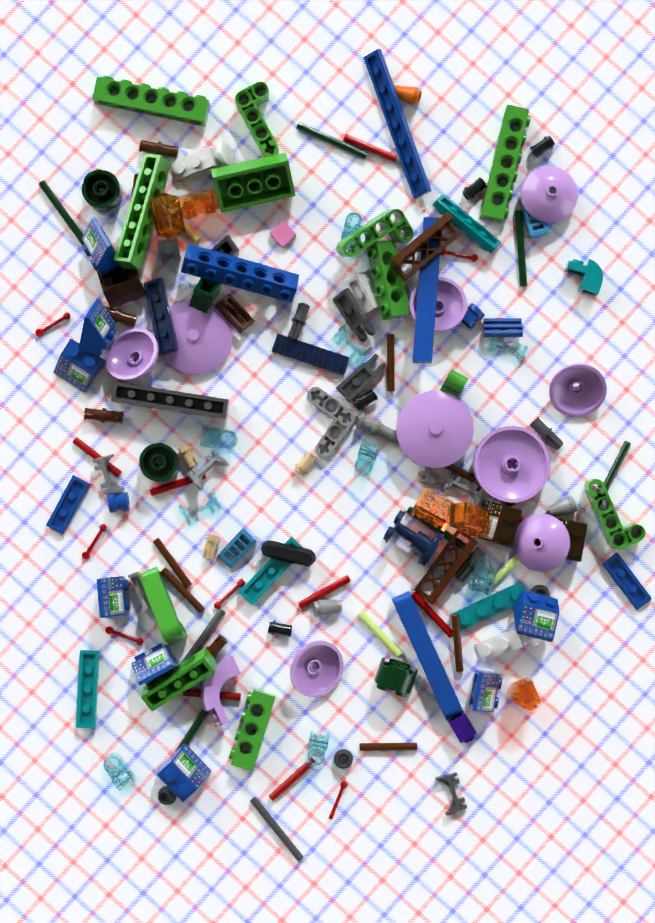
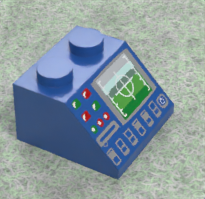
(99, 248)
(97, 329)
(78, 366)
(112, 596)
(536, 615)
(153, 664)
(484, 691)
(183, 772)

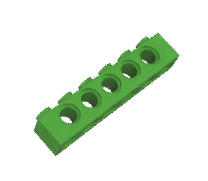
(106, 84)
(519, 117)
(139, 216)

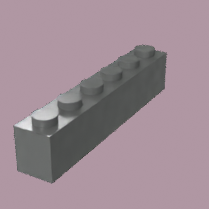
(170, 400)

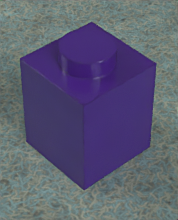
(462, 728)

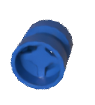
(472, 314)
(120, 502)

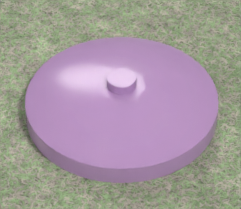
(201, 339)
(434, 429)
(511, 464)

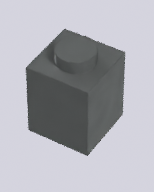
(169, 249)

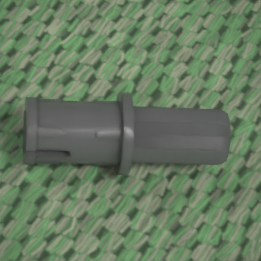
(298, 321)
(547, 434)
(469, 565)

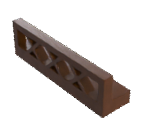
(422, 240)
(451, 571)

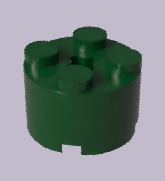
(102, 201)
(149, 467)
(395, 676)

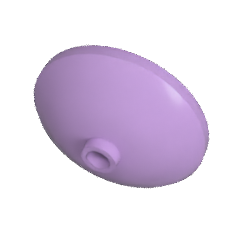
(540, 202)
(450, 300)
(132, 354)
(581, 399)
(553, 546)
(324, 672)

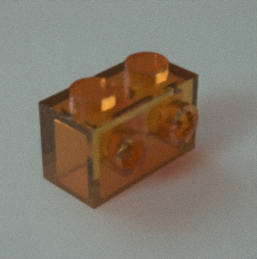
(199, 202)
(167, 215)
(433, 509)
(469, 519)
(525, 694)

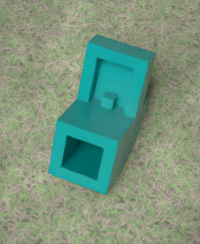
(591, 275)

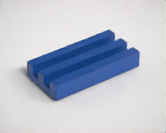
(492, 324)

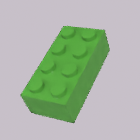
(253, 182)

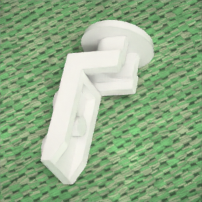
(203, 160)
(503, 644)

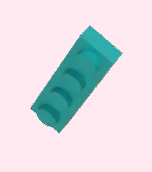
(467, 224)
(266, 577)
(489, 606)
(87, 689)

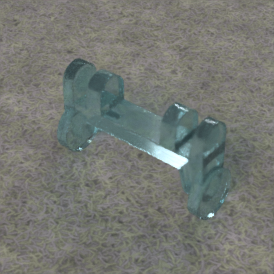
(343, 337)
(519, 354)
(192, 512)

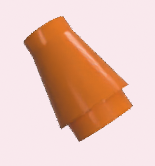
(409, 94)

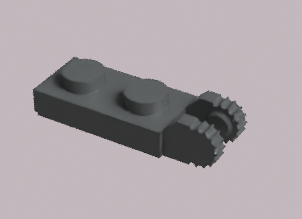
(353, 314)
(359, 379)

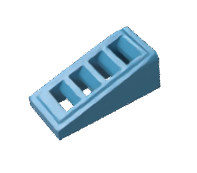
(536, 233)
(248, 537)

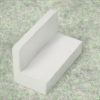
(364, 291)

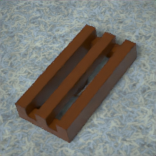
(232, 315)

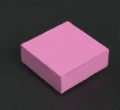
(282, 234)

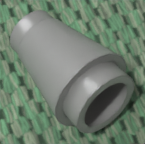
(563, 507)
(326, 607)

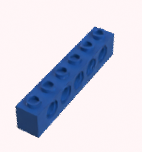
(240, 273)

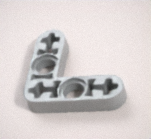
(337, 423)

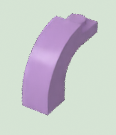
(212, 685)

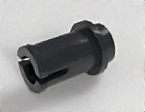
(542, 146)
(473, 189)
(365, 400)
(279, 628)

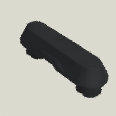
(288, 553)

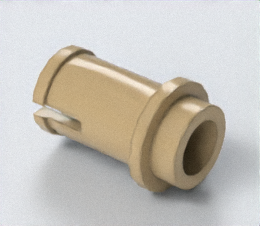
(187, 456)
(305, 463)
(210, 547)

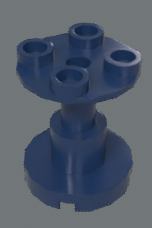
(419, 541)

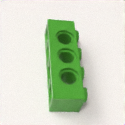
(388, 284)
(178, 679)
(248, 759)

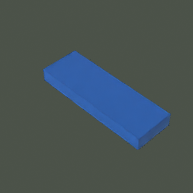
(68, 504)
(626, 581)

